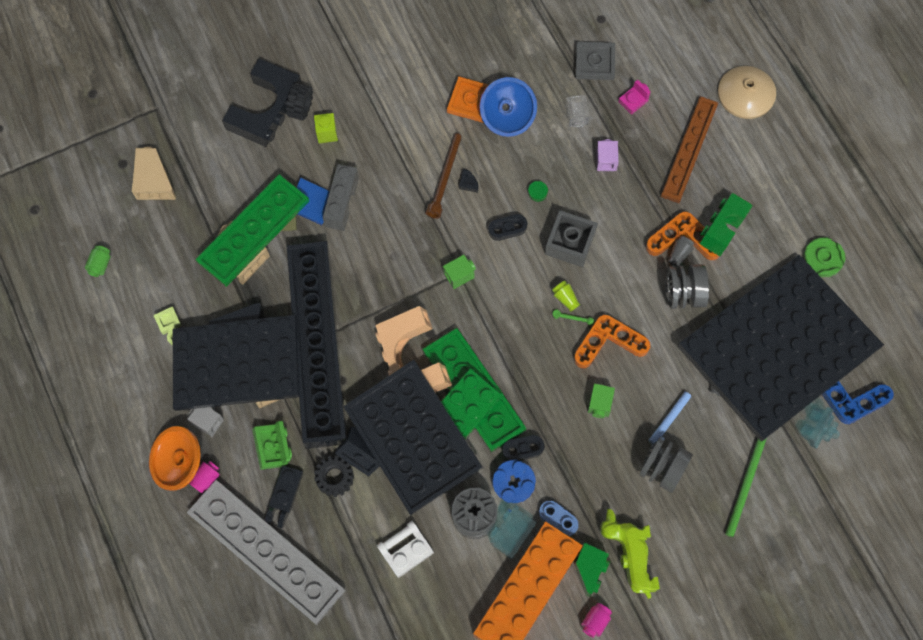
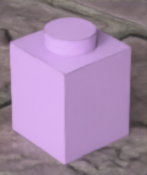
(607, 155)

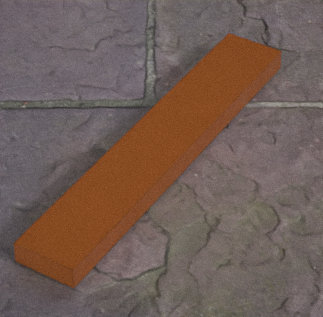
(689, 150)

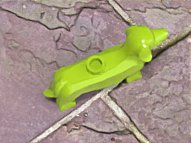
(634, 551)

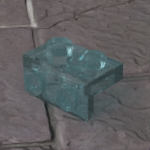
(512, 532)

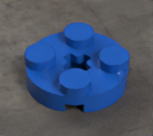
(525, 486)

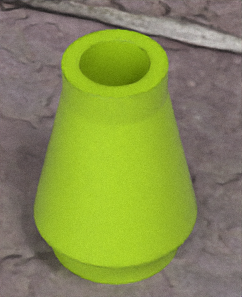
(566, 296)

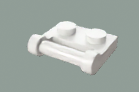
(410, 554)

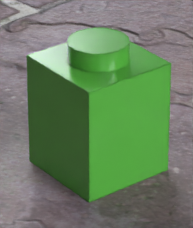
(459, 271)
(601, 401)

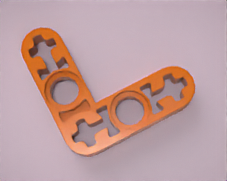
(685, 230)
(604, 334)

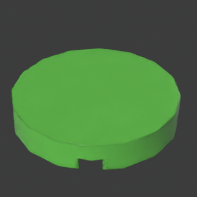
(825, 256)

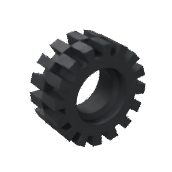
(299, 101)
(325, 467)

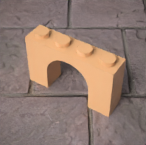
(394, 335)

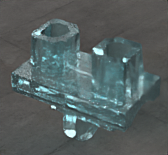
(815, 434)

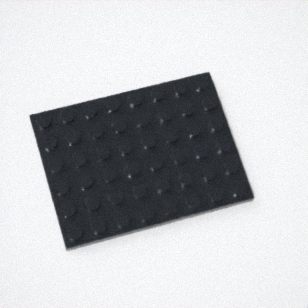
(780, 347)

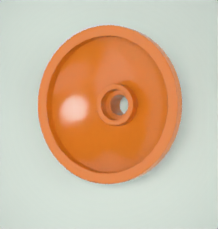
(174, 458)

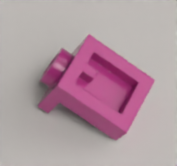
(635, 97)

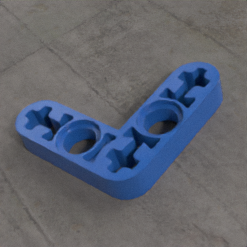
(854, 405)

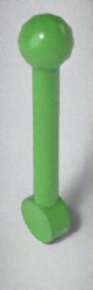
(556, 314)

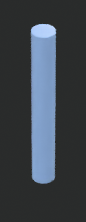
(670, 417)

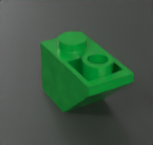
(589, 567)

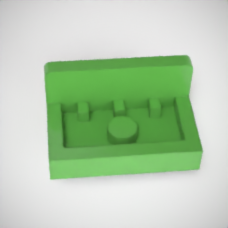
(272, 445)

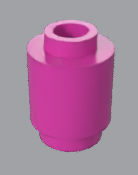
(205, 476)
(596, 620)

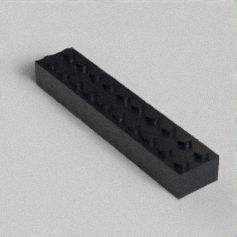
(318, 346)

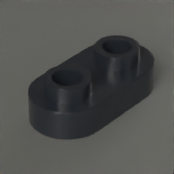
(507, 227)
(522, 446)

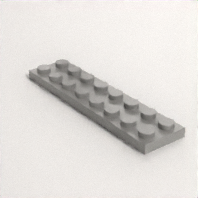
(266, 552)

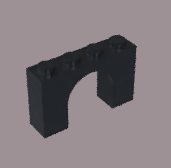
(263, 126)

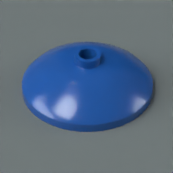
(520, 102)

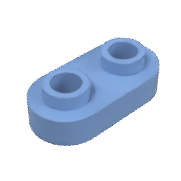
(558, 518)

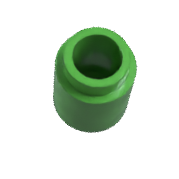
(98, 261)

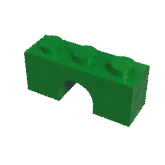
(719, 235)

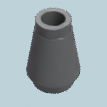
(680, 251)

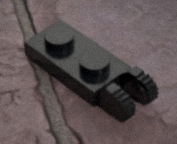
(284, 494)

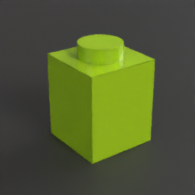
(325, 128)

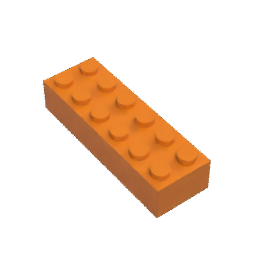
(529, 586)

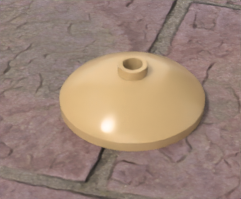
(744, 100)

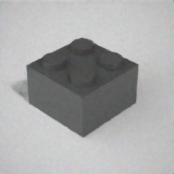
(571, 238)

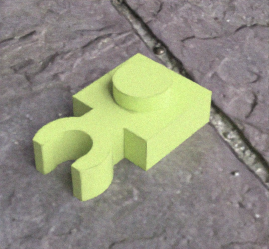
(167, 321)

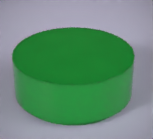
(538, 191)

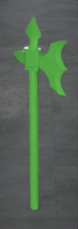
(736, 514)

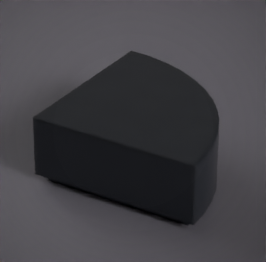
(468, 182)

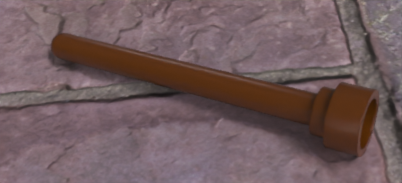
(434, 208)

